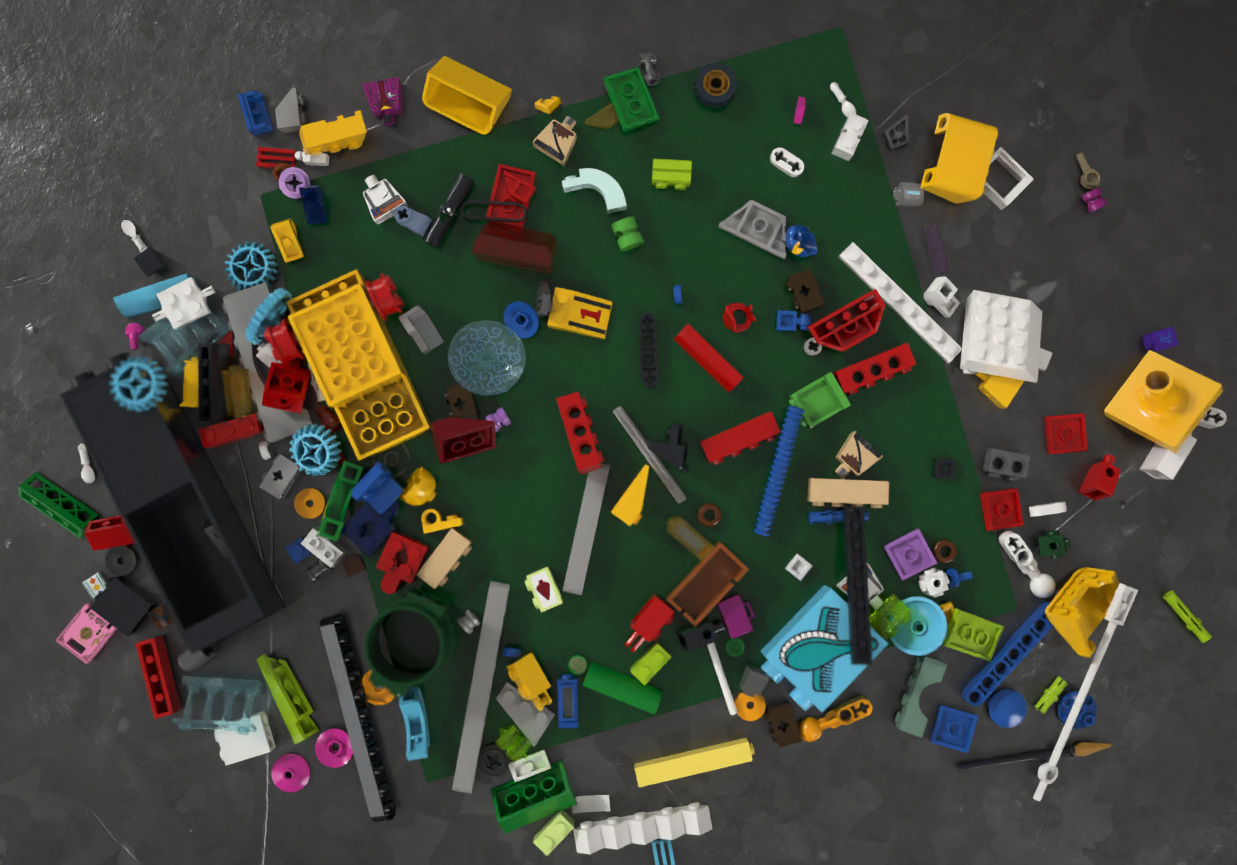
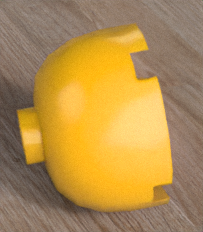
(419, 488)

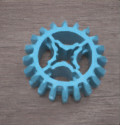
(252, 252)
(140, 401)
(324, 458)

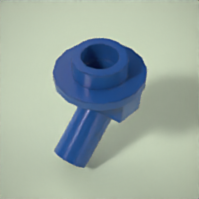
(955, 578)

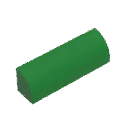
(622, 687)

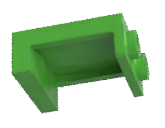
(819, 400)

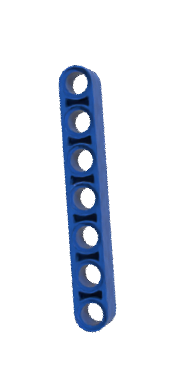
(1002, 656)

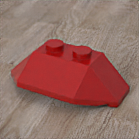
(850, 323)

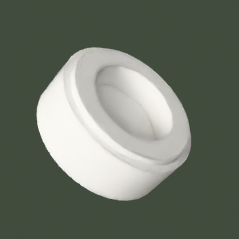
(266, 450)

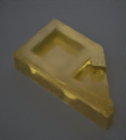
(604, 118)

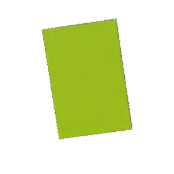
(973, 635)

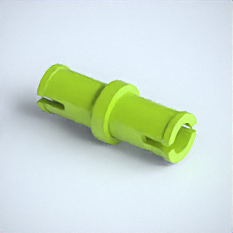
(1051, 695)

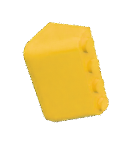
(465, 95)

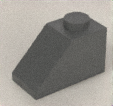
(753, 681)

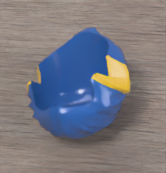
(801, 241)

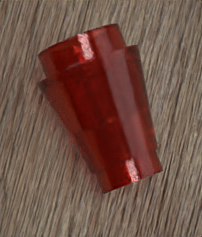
(328, 419)

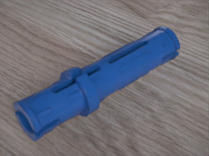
(830, 516)

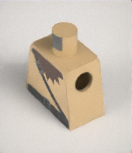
(557, 140)
(856, 456)

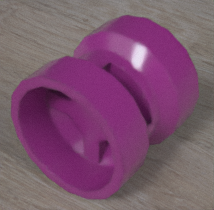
(1097, 203)

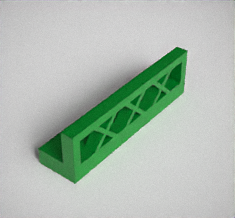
(50, 507)

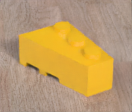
(333, 135)

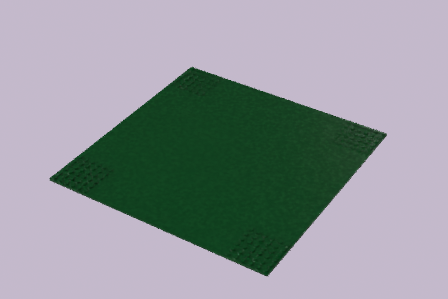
(527, 491)

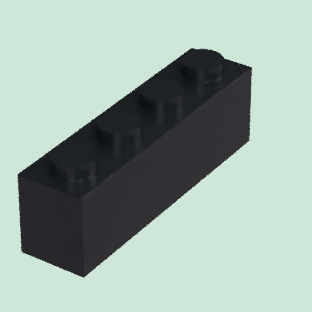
(211, 362)

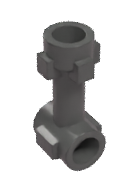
(648, 60)

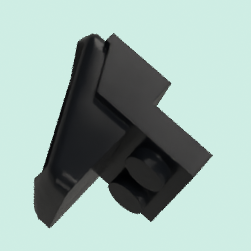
(673, 450)

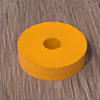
(301, 503)
(752, 713)

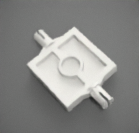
(183, 303)

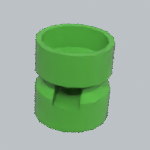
(627, 233)

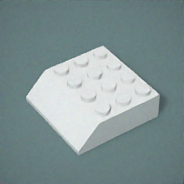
(1001, 336)

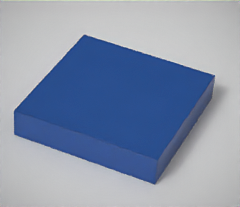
(953, 728)

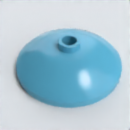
(934, 628)

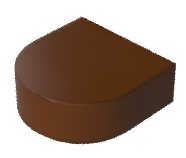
(353, 564)

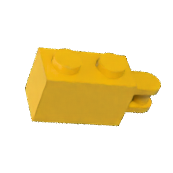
(530, 680)

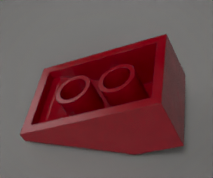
(462, 437)

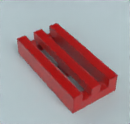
(260, 157)

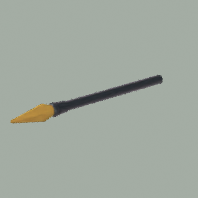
(1080, 749)

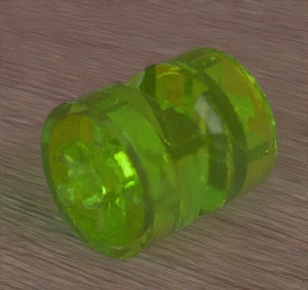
(513, 743)

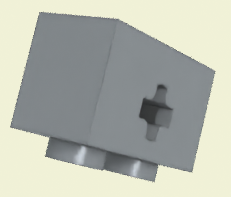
(271, 481)

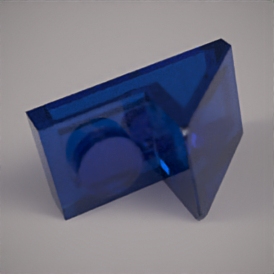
(313, 204)

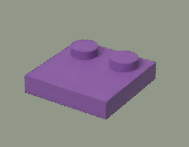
(910, 554)

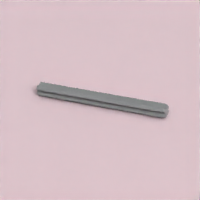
(650, 456)

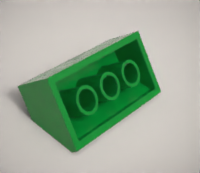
(533, 798)

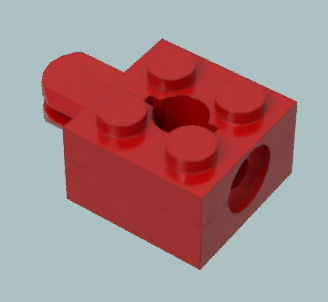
(286, 383)
(401, 561)
(650, 621)

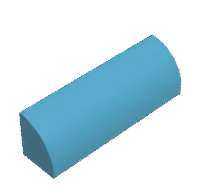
(145, 298)

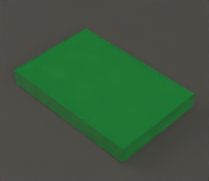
(631, 99)

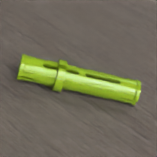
(1186, 615)

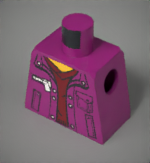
(384, 98)

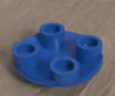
(1007, 708)
(1087, 712)

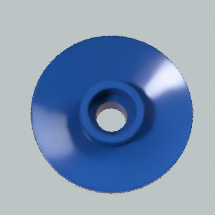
(515, 321)

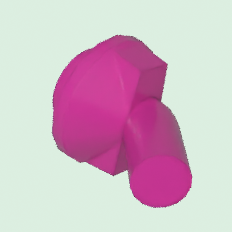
(133, 330)

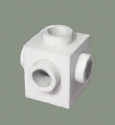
(927, 580)

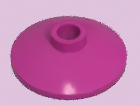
(327, 754)
(297, 766)

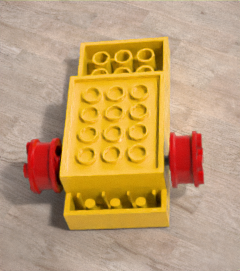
(354, 359)

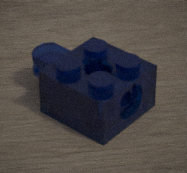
(370, 528)

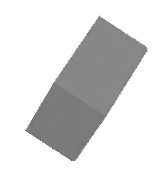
(421, 329)

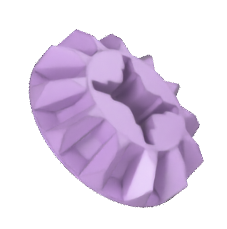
(287, 176)

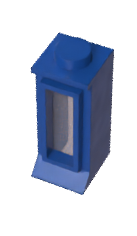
(568, 701)

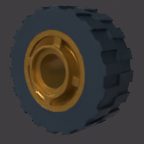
(717, 74)

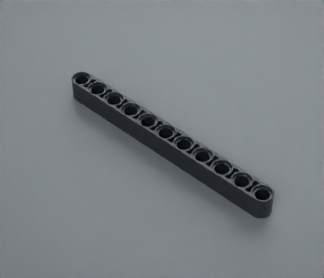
(358, 718)

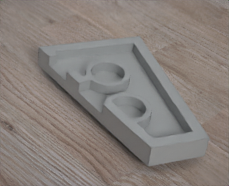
(524, 713)

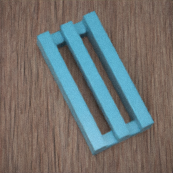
(661, 842)

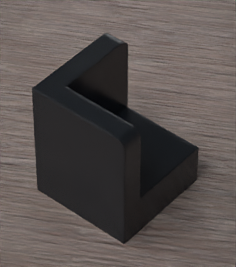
(150, 262)

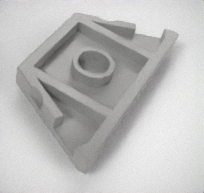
(758, 227)

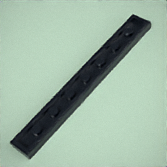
(857, 586)

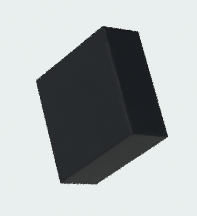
(944, 468)

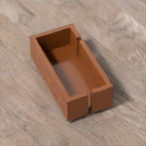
(706, 584)

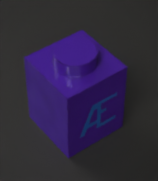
(1160, 339)

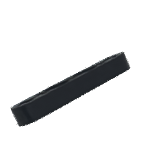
(651, 350)

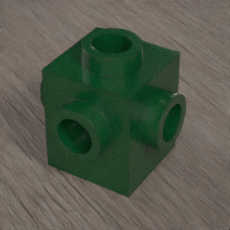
(1047, 547)

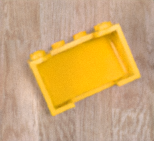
(962, 159)

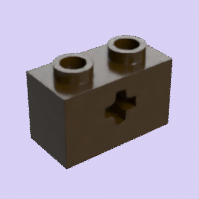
(804, 281)
(457, 393)
(790, 732)

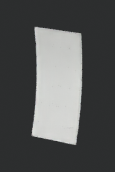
(591, 803)

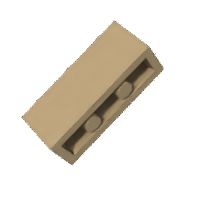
(445, 558)

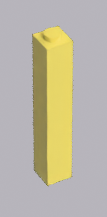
(693, 762)

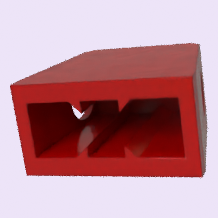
(1101, 479)

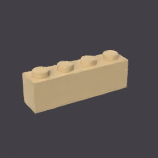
(848, 491)

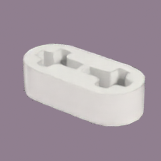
(789, 158)
(1046, 509)

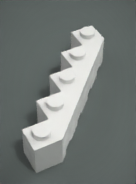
(642, 828)

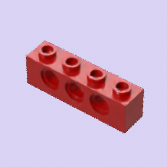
(901, 354)
(584, 462)

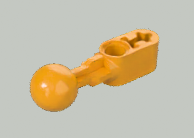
(811, 728)

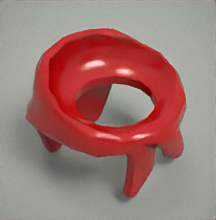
(729, 320)

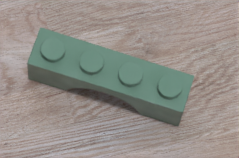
(927, 671)

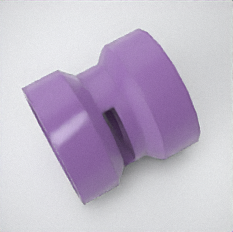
(500, 419)

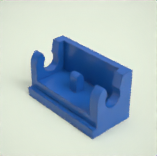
(255, 112)

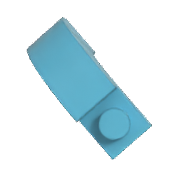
(416, 724)

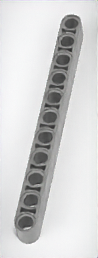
(481, 687)

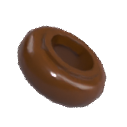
(703, 508)
(936, 551)

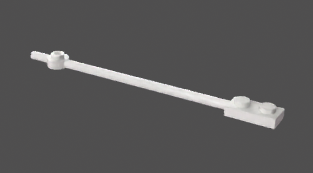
(1115, 615)

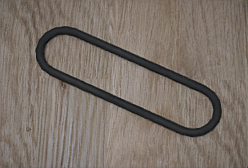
(493, 219)

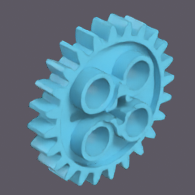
(268, 313)

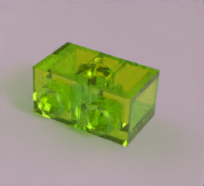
(880, 621)

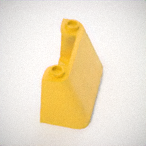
(1082, 607)

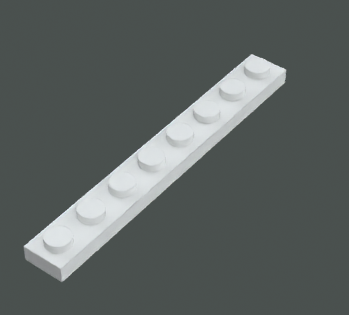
(900, 302)

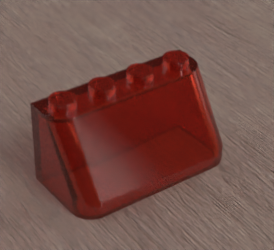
(516, 247)

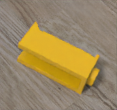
(191, 384)

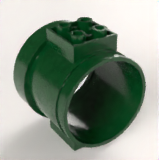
(386, 675)

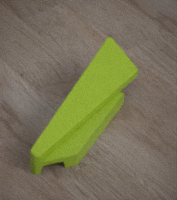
(288, 697)

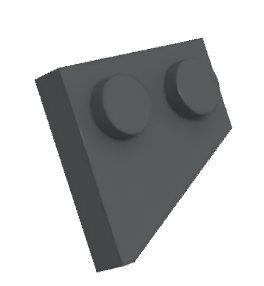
(543, 302)

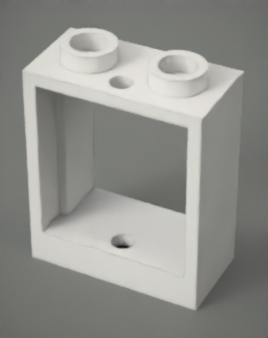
(1016, 171)

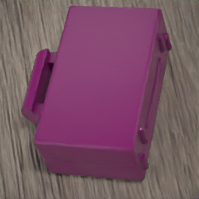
(735, 615)

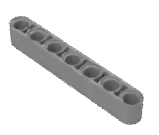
(585, 530)

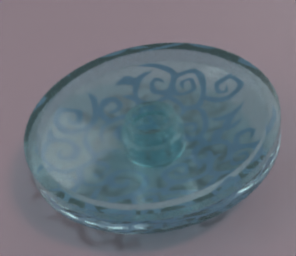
(486, 357)

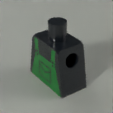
(692, 637)

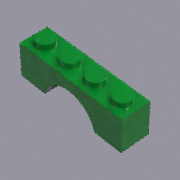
(338, 501)

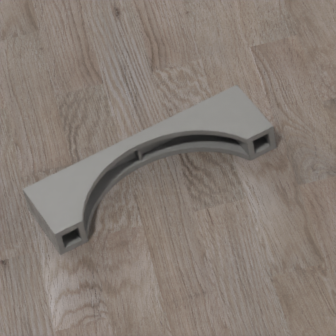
(240, 308)

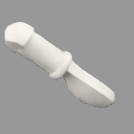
(847, 107)
(130, 230)
(87, 473)

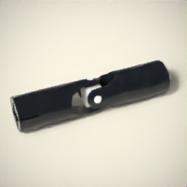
(454, 199)

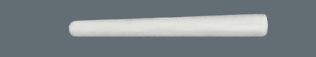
(722, 678)

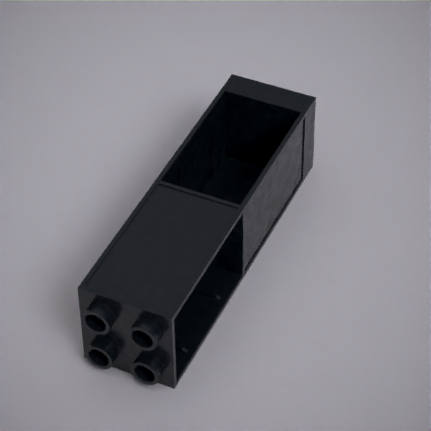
(164, 496)

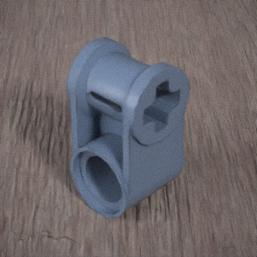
(415, 222)

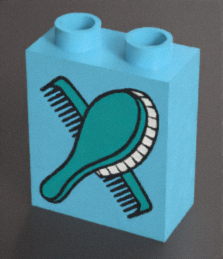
(816, 651)

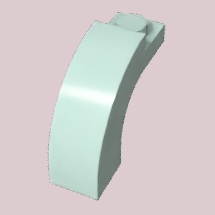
(600, 182)

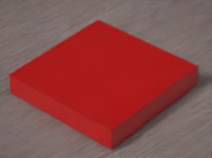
(1066, 433)
(1002, 509)

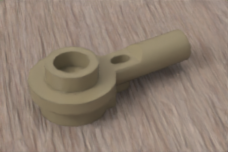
(1090, 178)

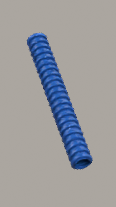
(778, 471)

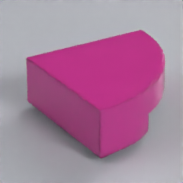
(800, 108)

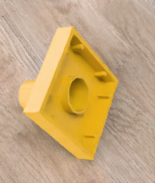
(1163, 401)

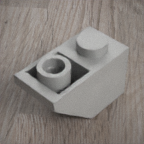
(290, 112)

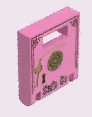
(89, 631)

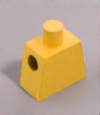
(999, 389)

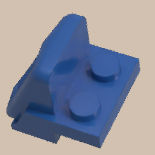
(378, 488)

